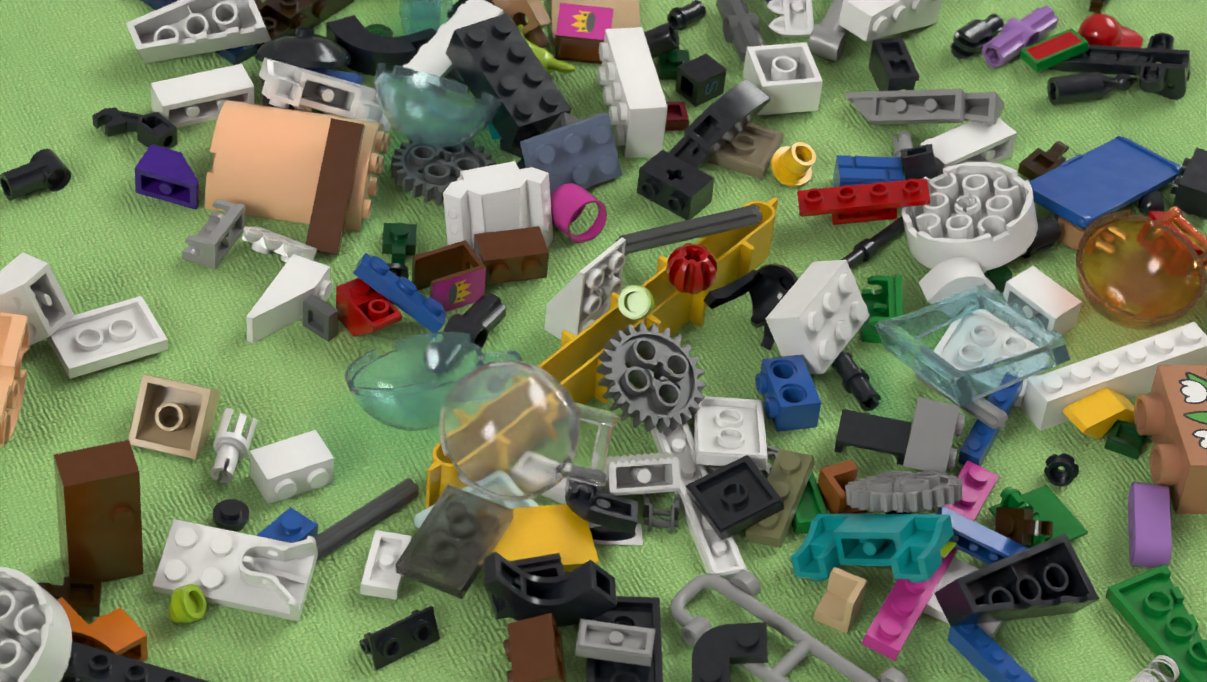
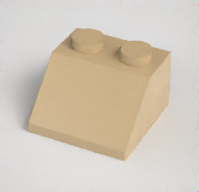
(173, 416)

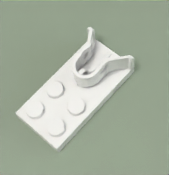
(238, 569)

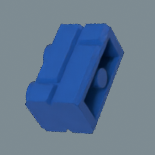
(866, 170)

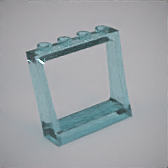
(902, 334)

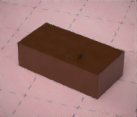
(99, 512)

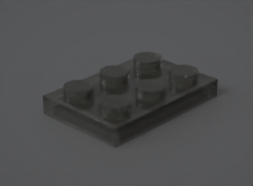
(454, 541)

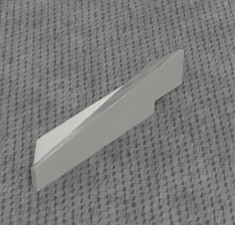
(927, 106)

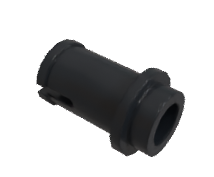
(685, 15)

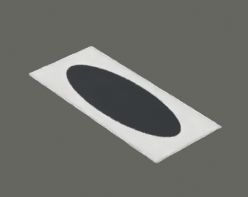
(605, 536)

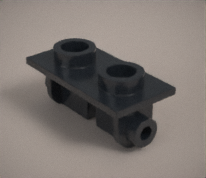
(401, 637)

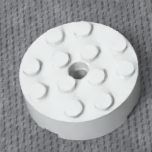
(974, 214)
(32, 631)

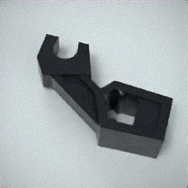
(150, 128)

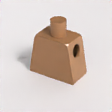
(536, 16)

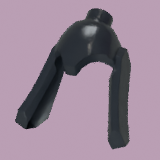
(766, 290)

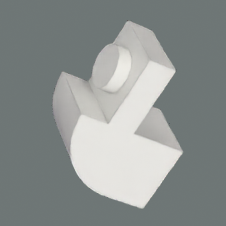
(952, 278)

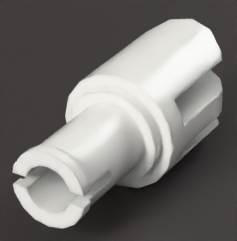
(231, 445)

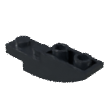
(720, 123)

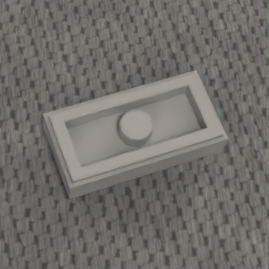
(615, 642)

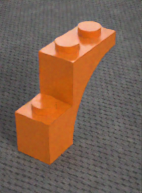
(109, 632)

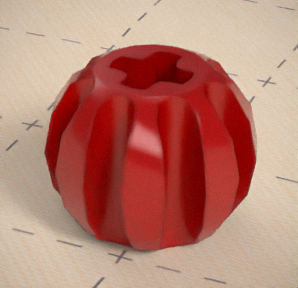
(691, 268)

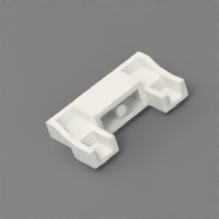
(310, 89)

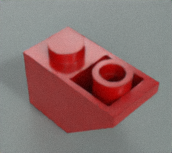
(363, 308)

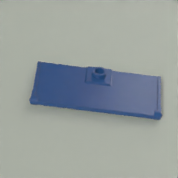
(1102, 181)

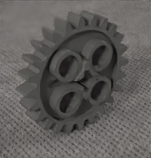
(431, 169)
(651, 377)

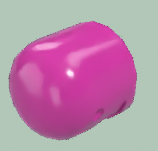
(568, 204)

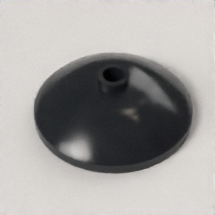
(304, 50)

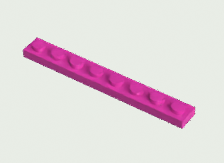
(909, 599)

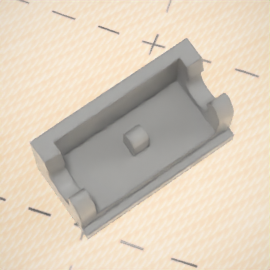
(217, 235)

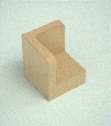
(841, 601)

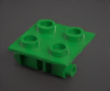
(1046, 508)

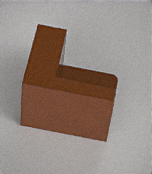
(832, 487)

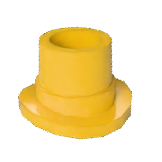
(793, 164)

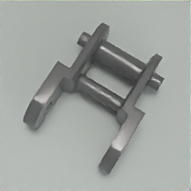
(648, 512)

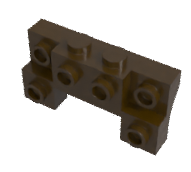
(285, 15)

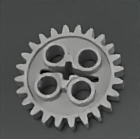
(903, 491)

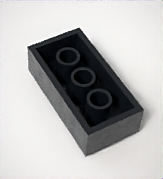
(500, 62)

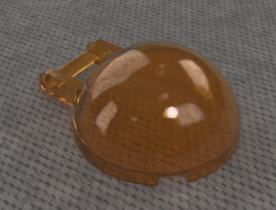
(1141, 268)

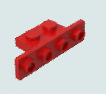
(863, 201)

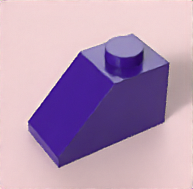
(167, 177)

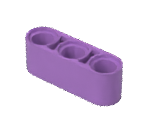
(1149, 525)

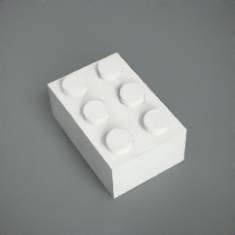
(819, 314)

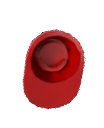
(1106, 31)

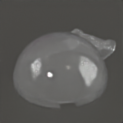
(519, 432)

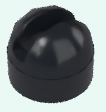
(1151, 202)

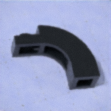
(370, 49)
(568, 597)

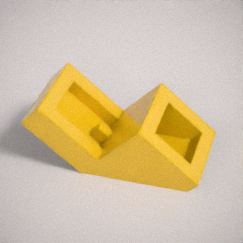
(1099, 411)

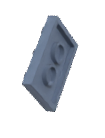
(575, 153)

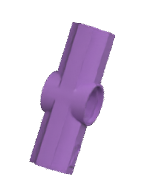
(1018, 35)

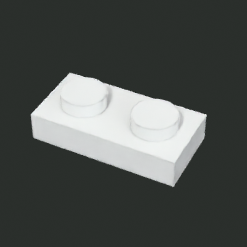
(380, 569)

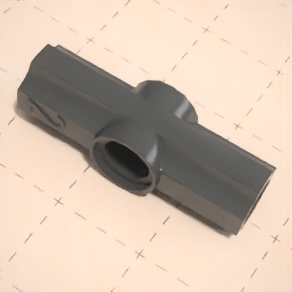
(739, 25)

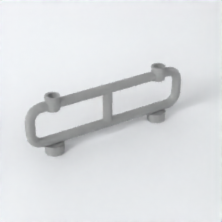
(742, 590)

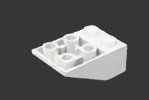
(32, 290)
(587, 293)

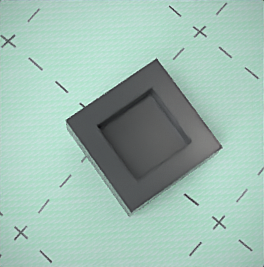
(320, 317)

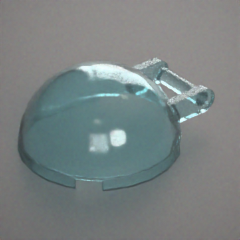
(431, 107)
(412, 382)

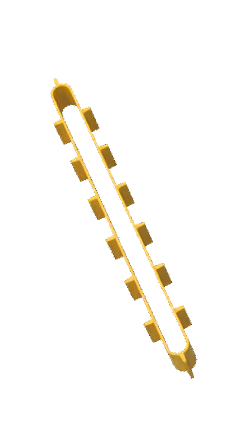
(577, 359)

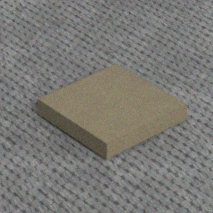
(749, 151)

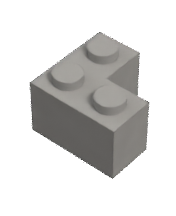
(933, 435)

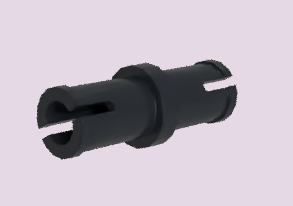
(856, 381)

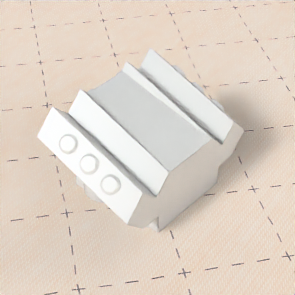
(497, 200)

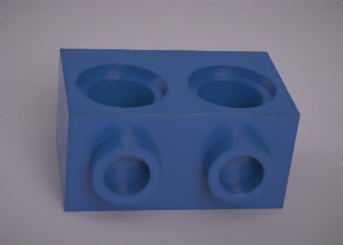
(788, 393)

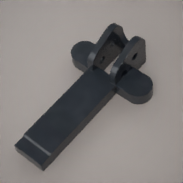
(1153, 76)

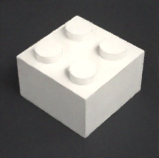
(786, 76)

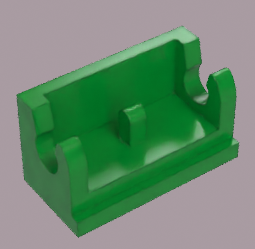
(881, 304)

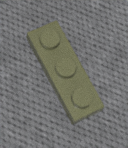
(789, 479)

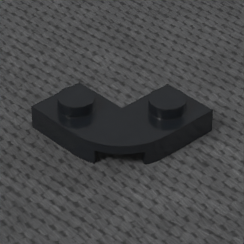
(601, 508)
(726, 646)

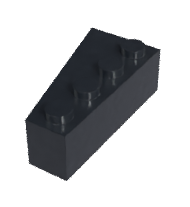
(1022, 586)

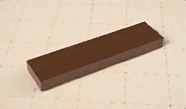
(335, 186)

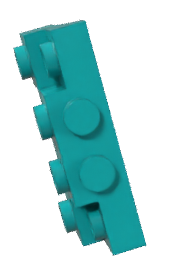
(897, 540)

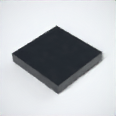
(735, 497)

